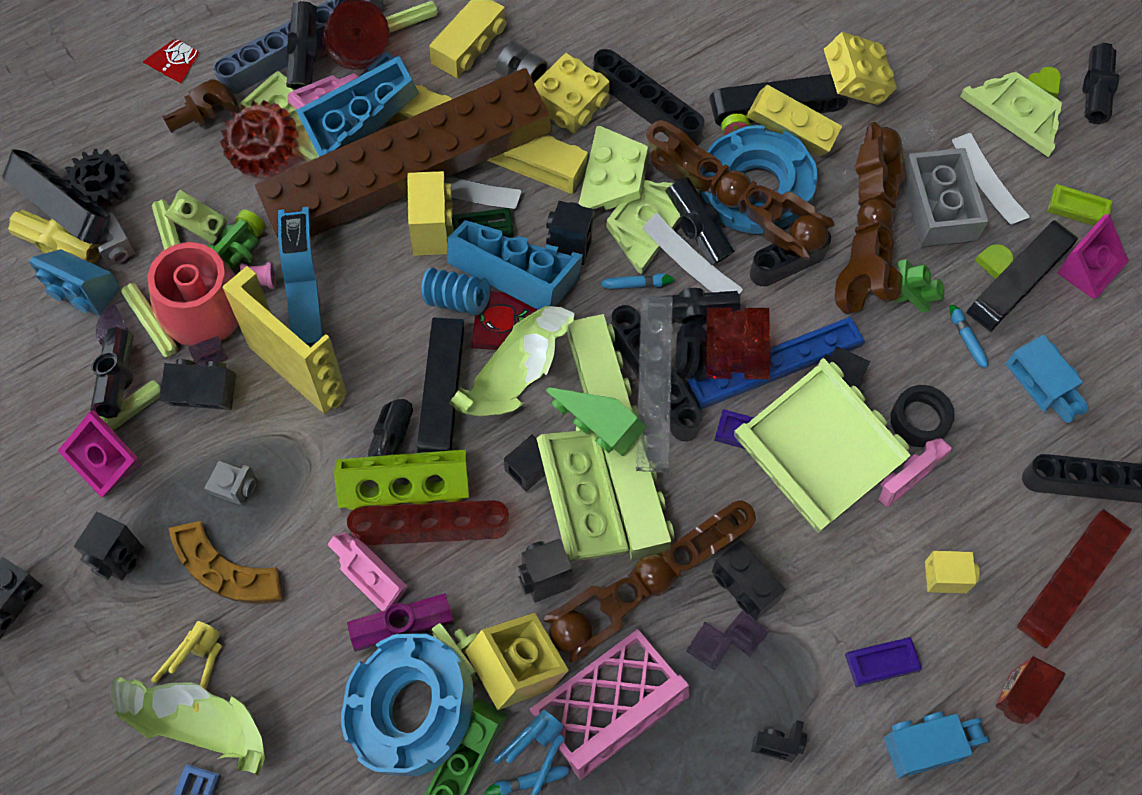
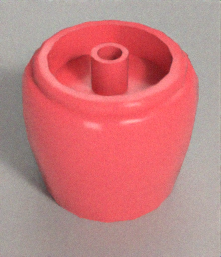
(190, 295)

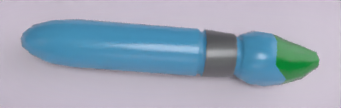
(656, 280)
(958, 318)
(525, 781)

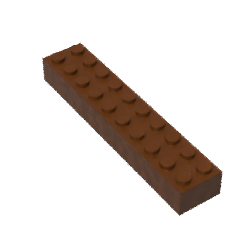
(437, 140)

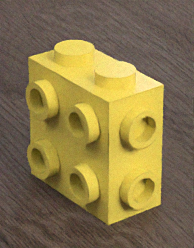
(860, 68)
(572, 92)

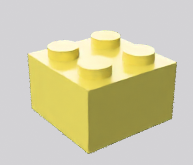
(429, 212)
(516, 660)

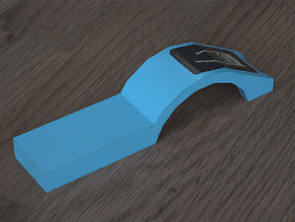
(299, 275)

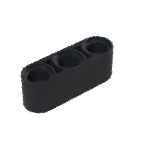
(780, 264)

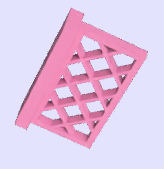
(633, 721)

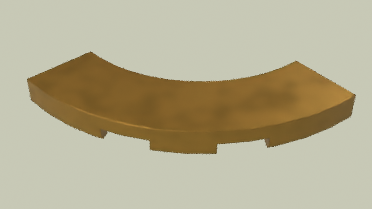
(220, 575)

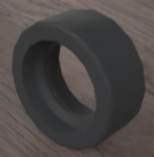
(929, 396)

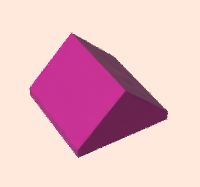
(1095, 259)
(99, 454)

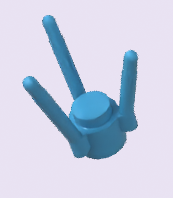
(544, 730)

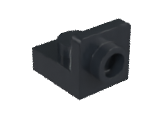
(775, 745)

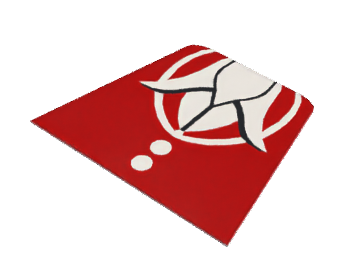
(173, 60)

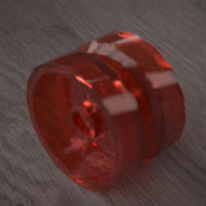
(354, 19)

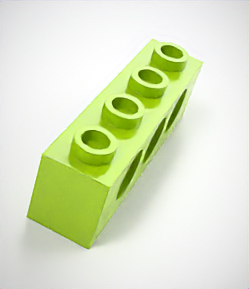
(415, 467)

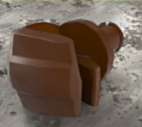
(200, 102)

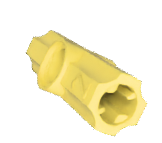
(50, 236)

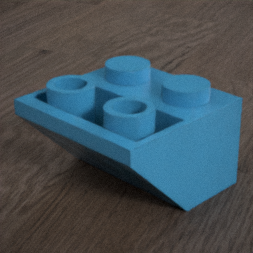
(75, 280)

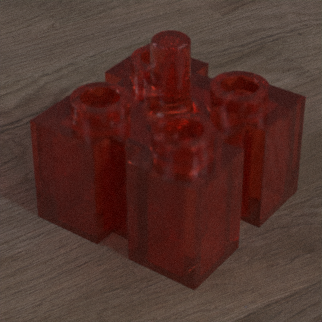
(738, 343)

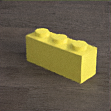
(467, 36)
(784, 113)

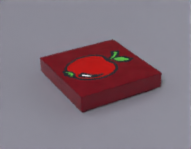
(497, 320)

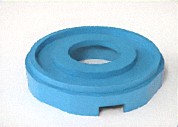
(768, 150)
(370, 698)

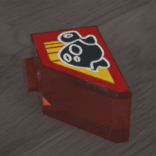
(1029, 690)

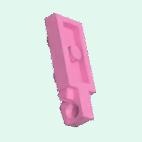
(313, 91)
(914, 471)
(367, 571)

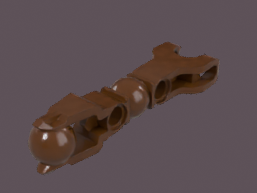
(735, 190)
(870, 265)
(651, 576)

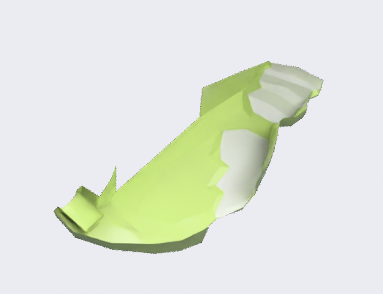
(515, 364)
(170, 713)

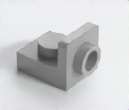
(118, 246)
(231, 483)

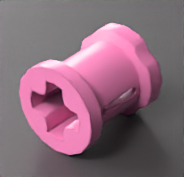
(265, 274)

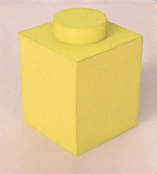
(951, 572)

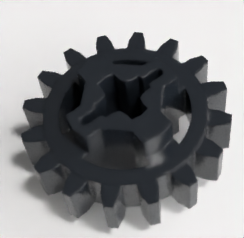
(99, 176)

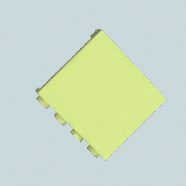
(822, 445)

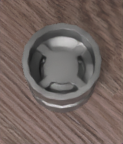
(516, 57)

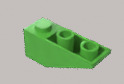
(605, 416)
(462, 767)

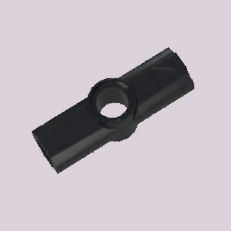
(301, 45)
(1100, 83)
(699, 221)
(693, 303)
(112, 372)

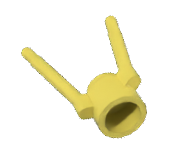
(198, 641)

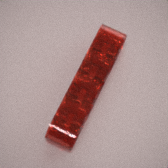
(415, 514)
(1073, 578)

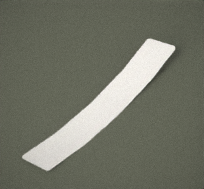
(989, 182)
(483, 193)
(687, 257)

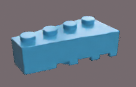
(357, 106)
(513, 265)

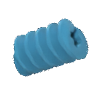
(455, 291)

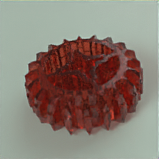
(251, 154)

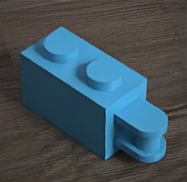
(1048, 378)
(932, 743)

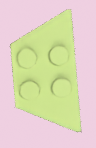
(1019, 108)
(613, 170)
(629, 218)

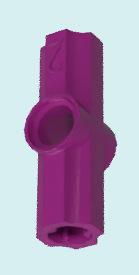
(422, 616)

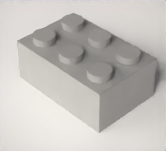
(944, 197)

